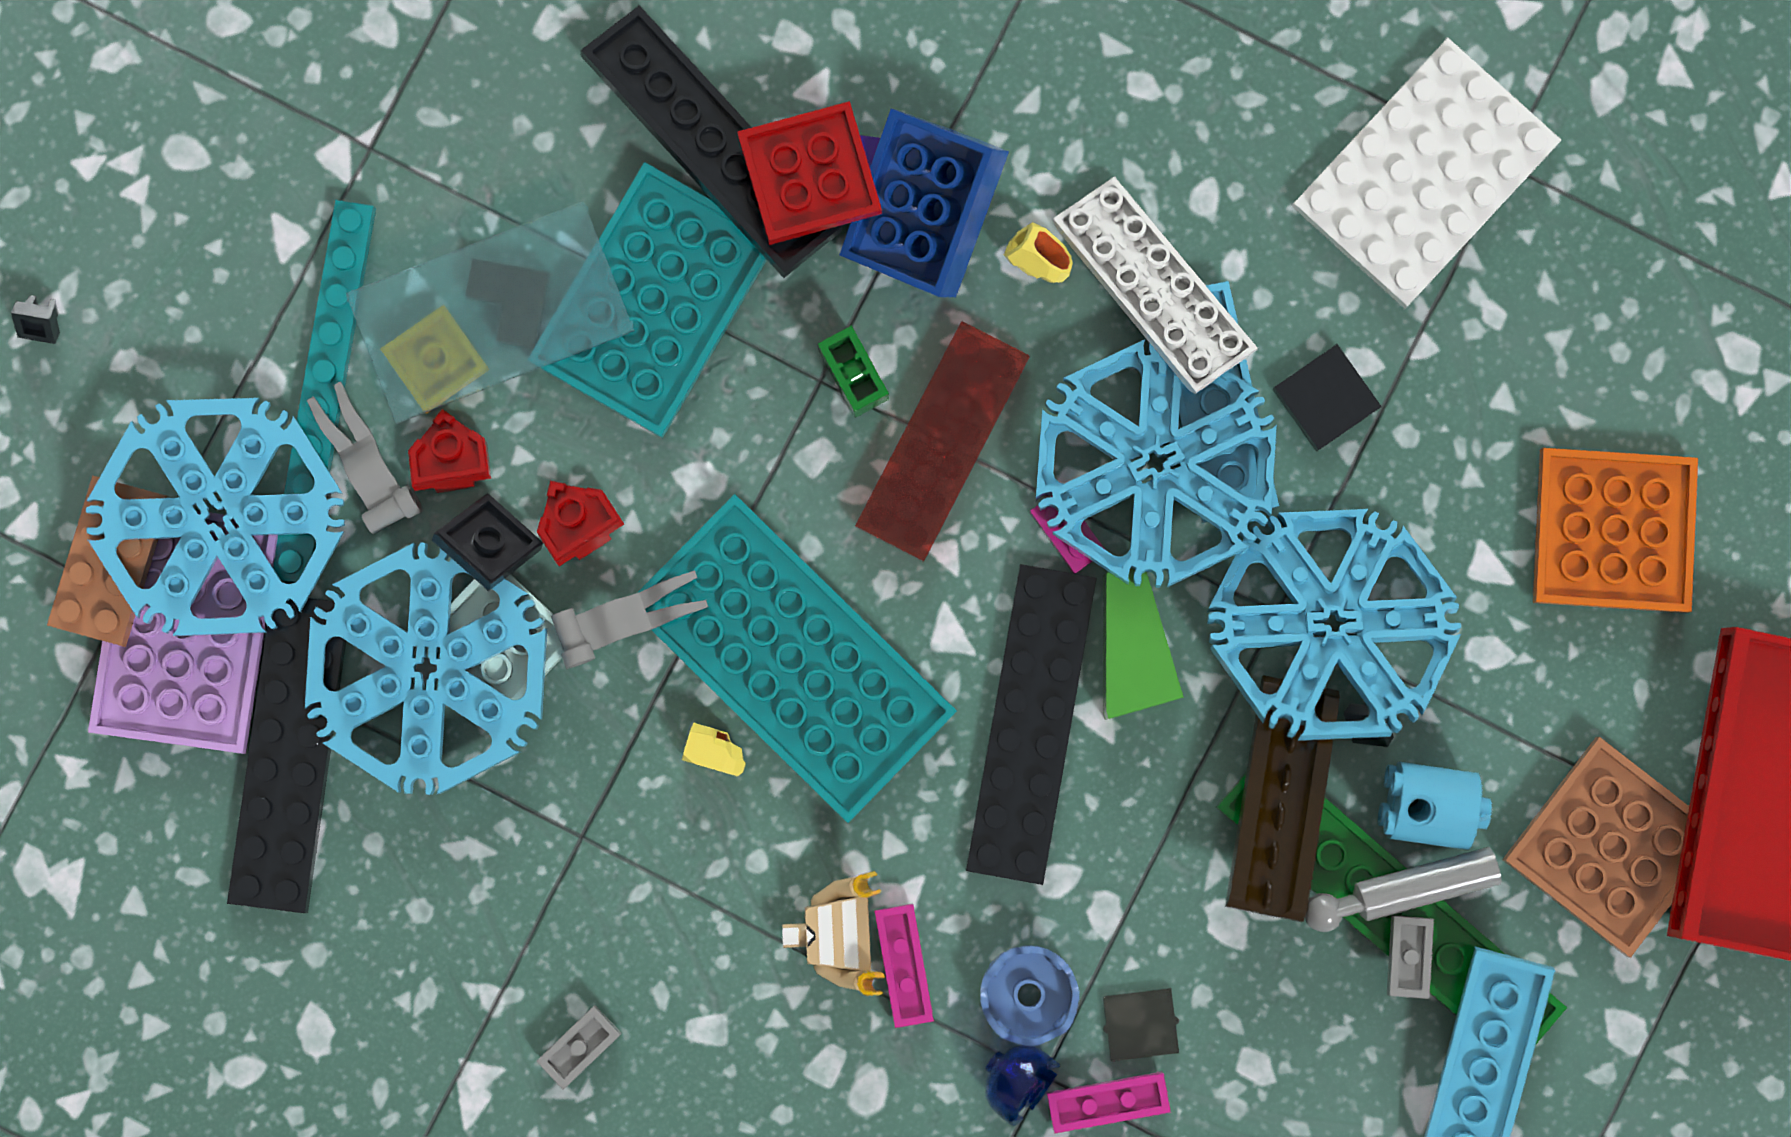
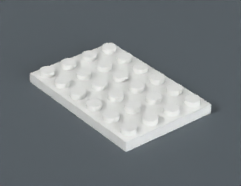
(1426, 173)

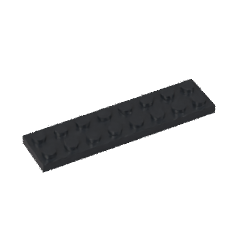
(692, 125)
(1031, 724)
(284, 770)

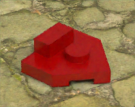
(448, 456)
(576, 521)

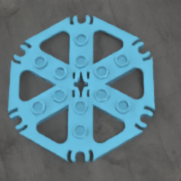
(1154, 499)
(197, 549)
(1345, 598)
(392, 685)

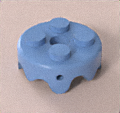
(1033, 1023)

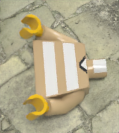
(838, 934)

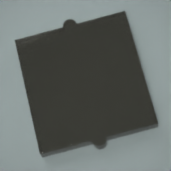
(1140, 1024)

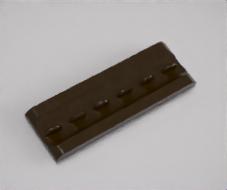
(1280, 814)

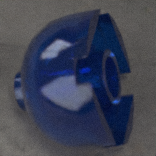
(1018, 1081)

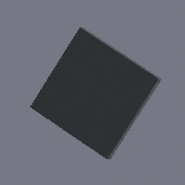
(1327, 397)
(487, 541)

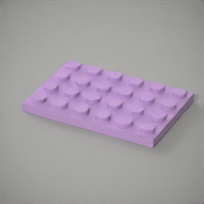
(183, 686)

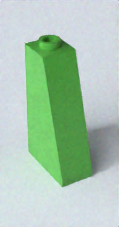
(1135, 649)

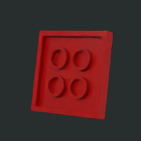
(809, 172)

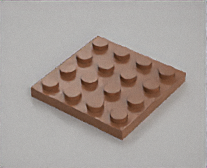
(1606, 847)

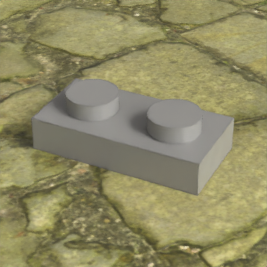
(1410, 957)
(579, 1047)

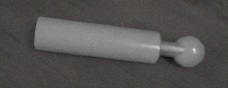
(1407, 889)

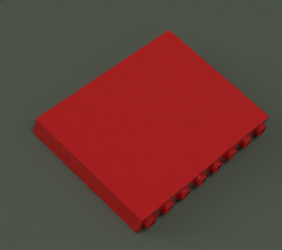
(1738, 823)

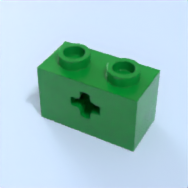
(853, 371)

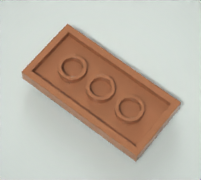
(87, 595)

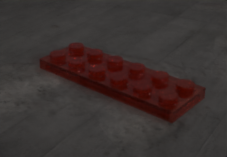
(942, 441)

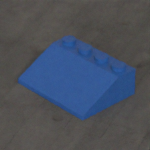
(932, 204)

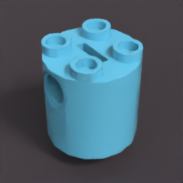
(1447, 807)

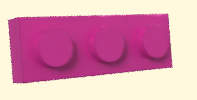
(904, 965)
(1108, 1102)

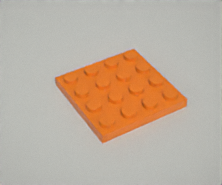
(1615, 530)

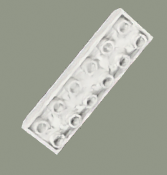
(1154, 285)

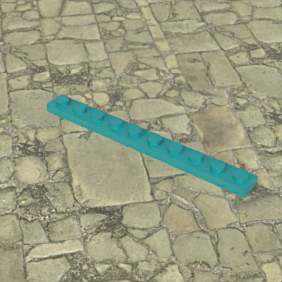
(326, 362)

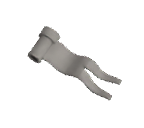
(366, 467)
(618, 620)

